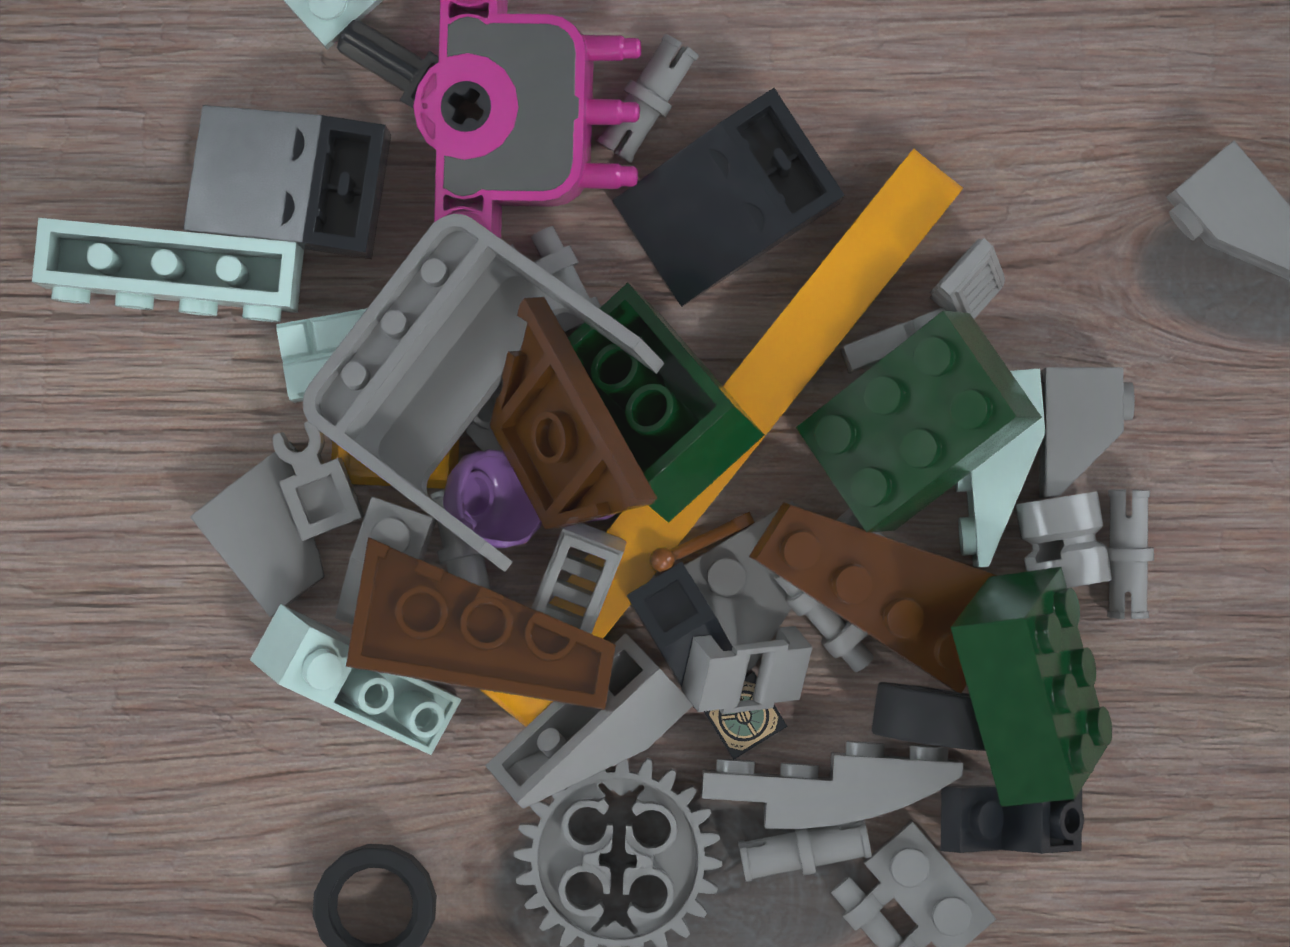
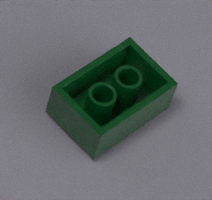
(674, 421)
(918, 421)
(1032, 686)

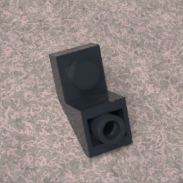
(674, 614)
(977, 822)

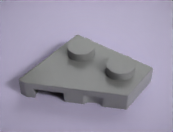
(740, 589)

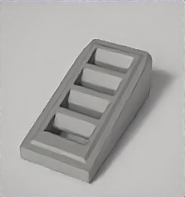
(971, 281)
(595, 543)

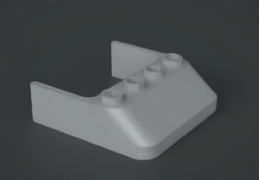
(435, 356)

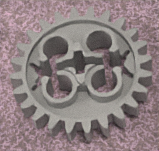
(676, 860)

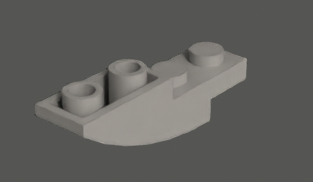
(859, 785)

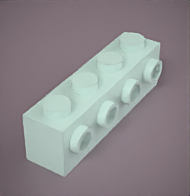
(169, 266)

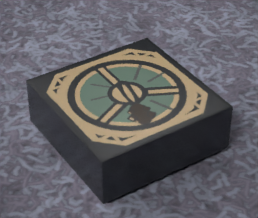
(746, 729)

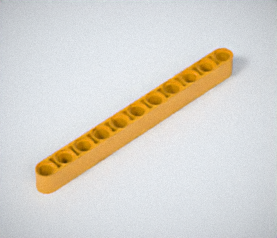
(780, 369)

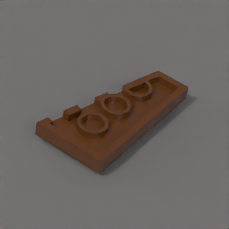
(876, 584)
(457, 633)

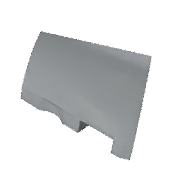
(259, 537)

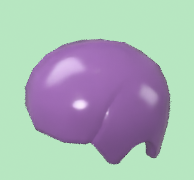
(490, 499)

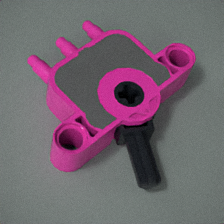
(536, 101)

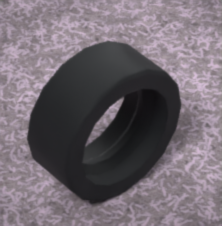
(926, 716)
(383, 857)

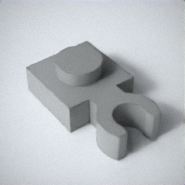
(871, 349)
(320, 491)

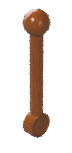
(664, 558)

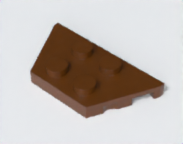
(561, 431)

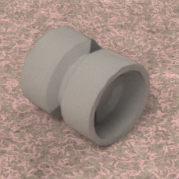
(1064, 537)

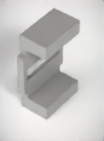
(717, 676)

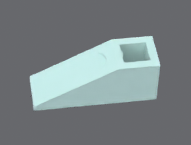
(998, 482)
(313, 663)

